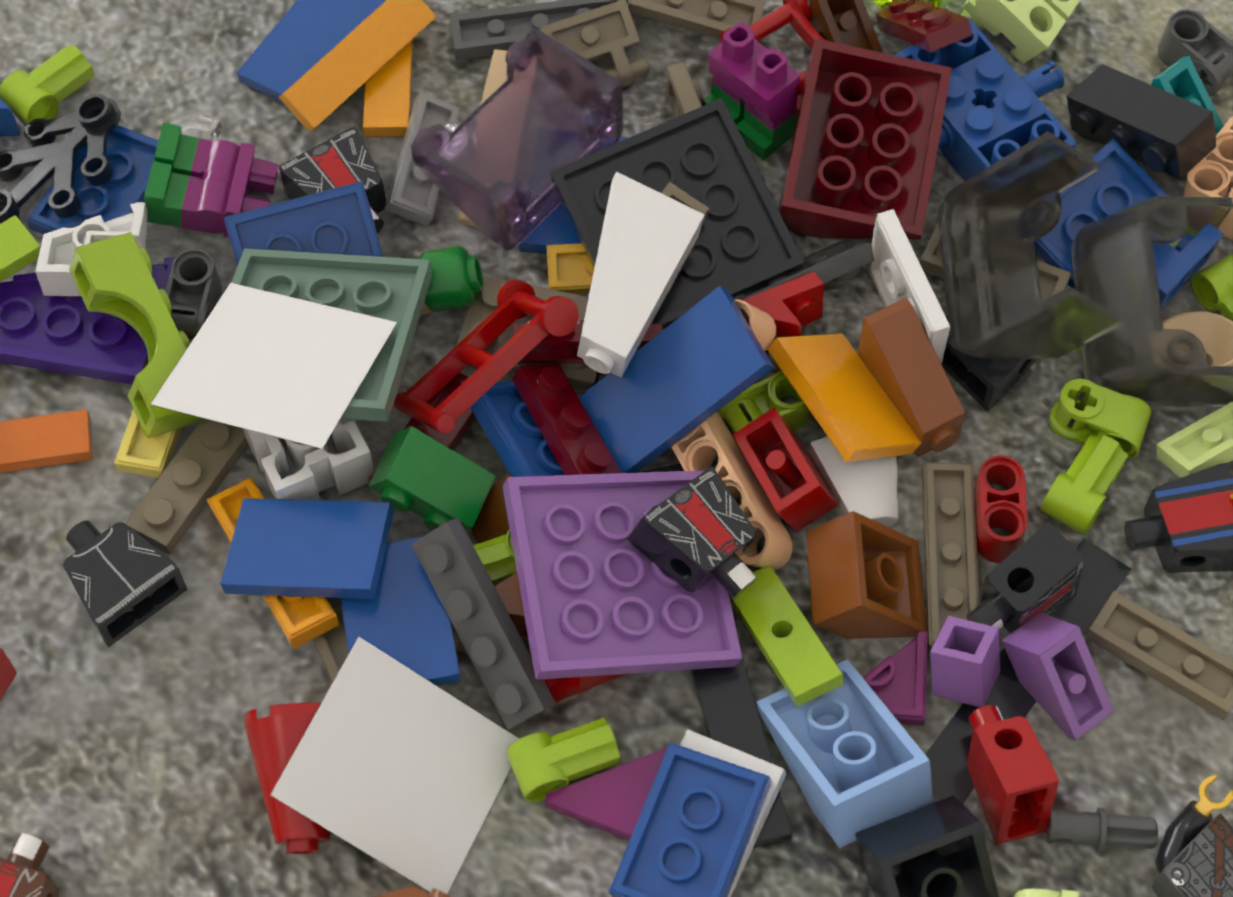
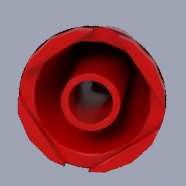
(272, 746)

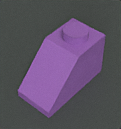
(1059, 673)

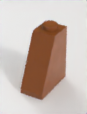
(911, 375)

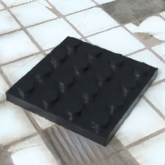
(704, 155)

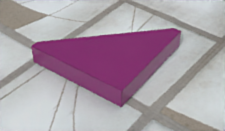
(902, 681)
(611, 798)

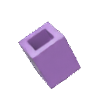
(965, 661)

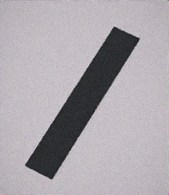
(951, 749)

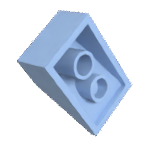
(849, 756)

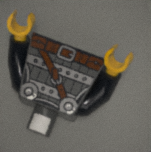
(1197, 851)

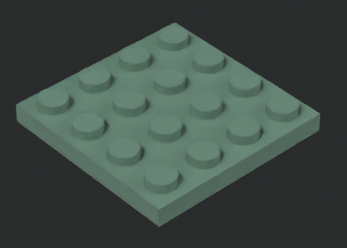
(356, 283)

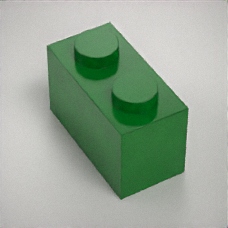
(430, 480)

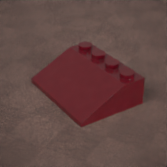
(863, 142)

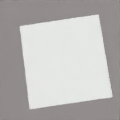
(275, 365)
(397, 768)

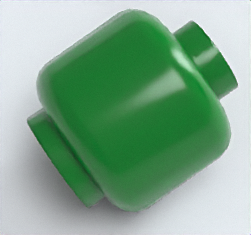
(454, 278)

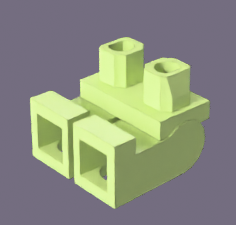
(1026, 23)

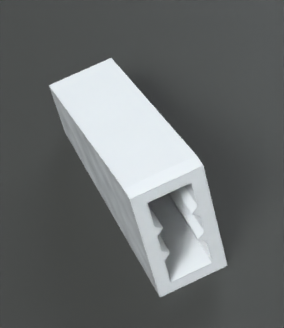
(636, 263)

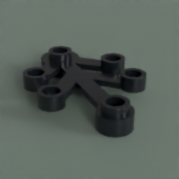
(92, 121)

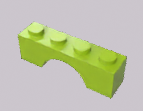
(118, 281)

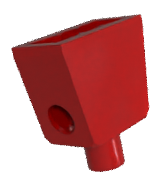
(1010, 775)

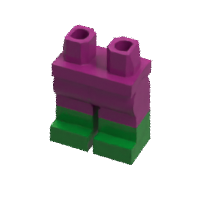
(755, 88)
(203, 181)

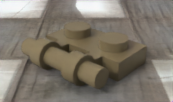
(600, 34)

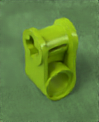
(760, 399)
(1100, 414)

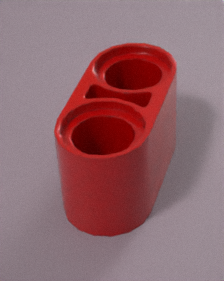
(1000, 508)

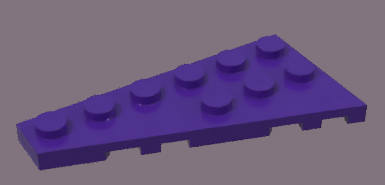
(65, 336)

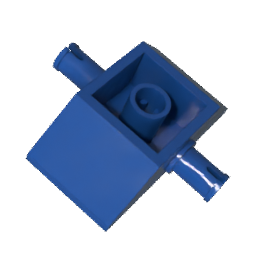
(989, 104)

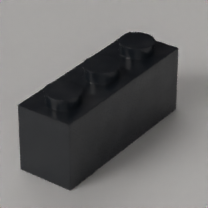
(1143, 120)

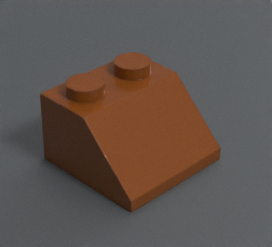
(865, 579)

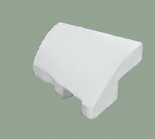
(59, 247)
(859, 485)

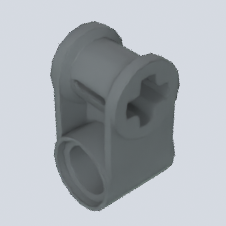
(1194, 36)
(192, 300)

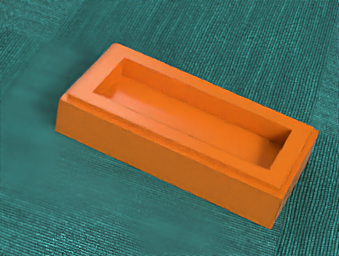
(45, 440)

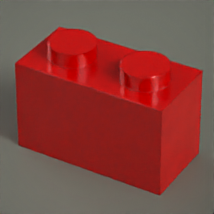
(785, 470)

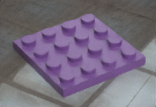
(595, 597)

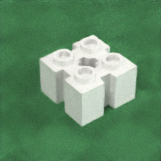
(303, 471)

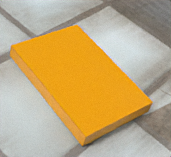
(844, 397)

